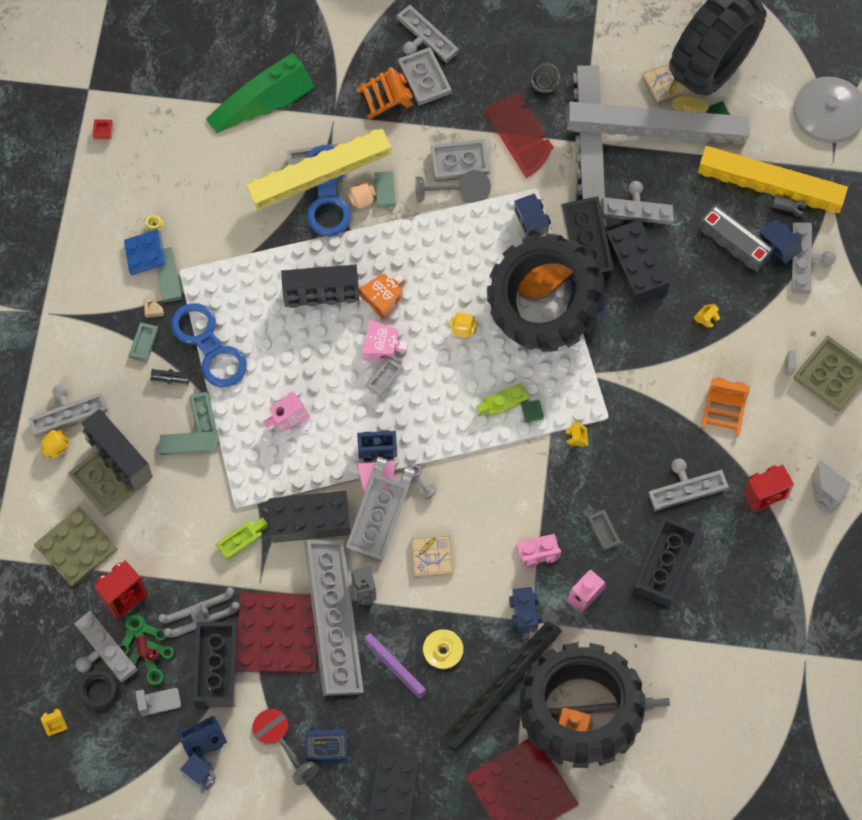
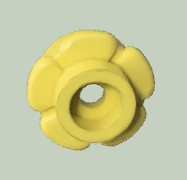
(151, 220)

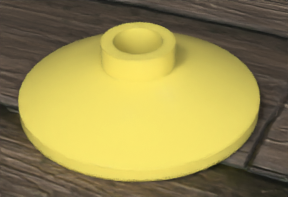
(690, 104)
(443, 639)

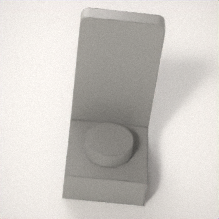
(158, 701)

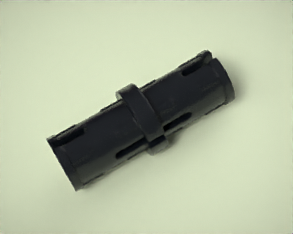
(170, 376)

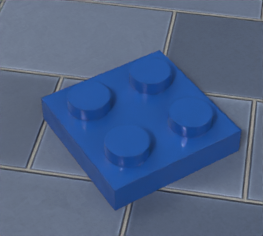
(144, 252)

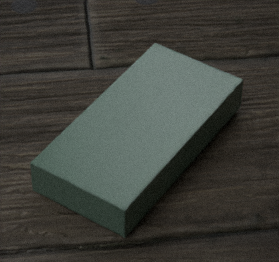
(385, 189)
(143, 342)

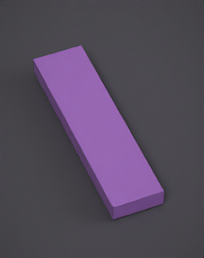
(395, 666)

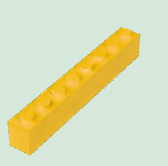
(772, 179)

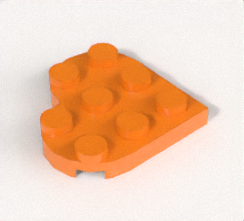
(543, 281)

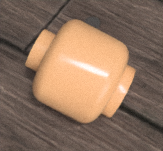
(361, 195)

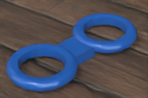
(327, 194)
(209, 345)

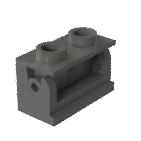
(364, 585)

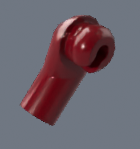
(144, 651)

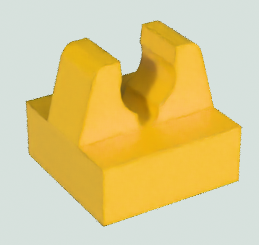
(705, 315)
(579, 435)
(53, 722)

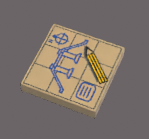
(663, 85)
(432, 556)

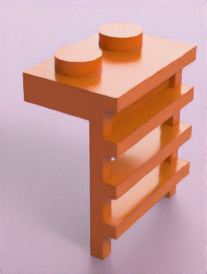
(395, 89)
(726, 394)

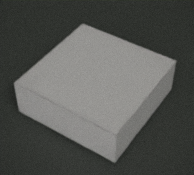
(790, 363)

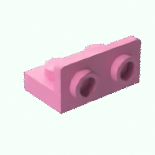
(538, 550)

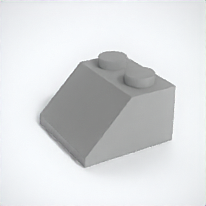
(828, 487)

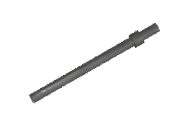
(650, 703)

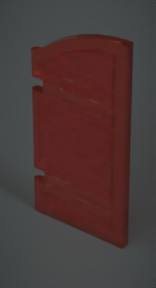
(520, 133)

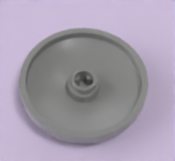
(829, 109)

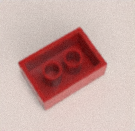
(120, 589)

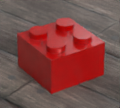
(768, 487)

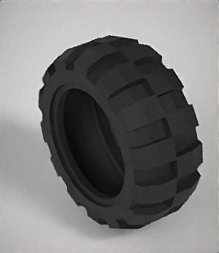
(716, 43)
(517, 264)
(582, 746)

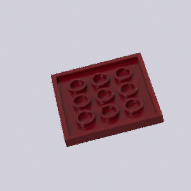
(276, 633)
(522, 786)

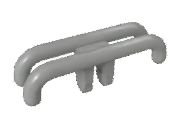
(199, 614)

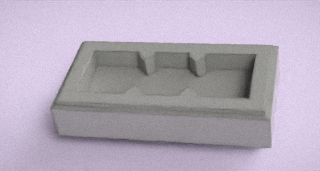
(384, 377)

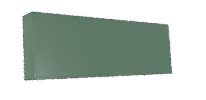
(168, 278)
(203, 413)
(188, 443)

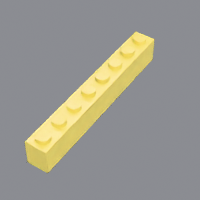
(319, 169)

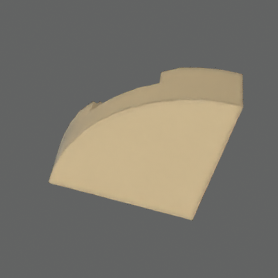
(152, 308)

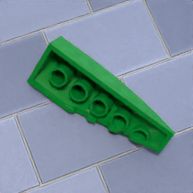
(268, 91)

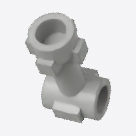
(428, 491)

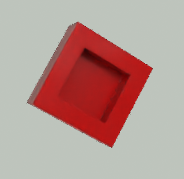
(102, 129)

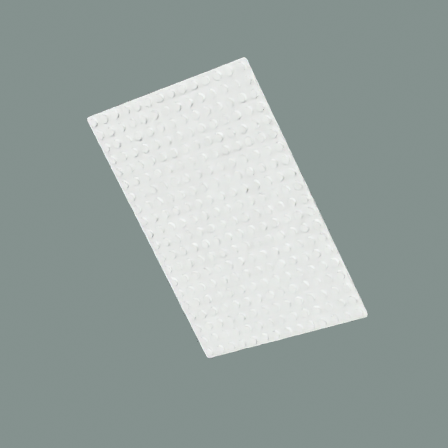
(320, 350)

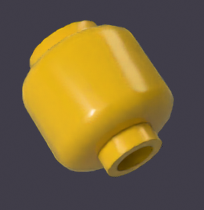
(463, 324)
(54, 444)

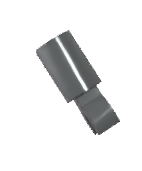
(788, 205)

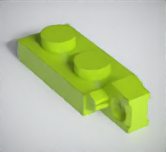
(503, 400)
(241, 538)

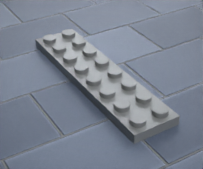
(333, 617)

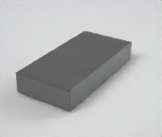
(603, 530)

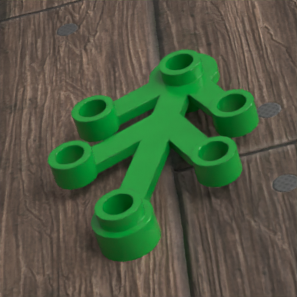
(131, 632)

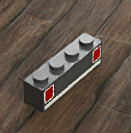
(736, 238)

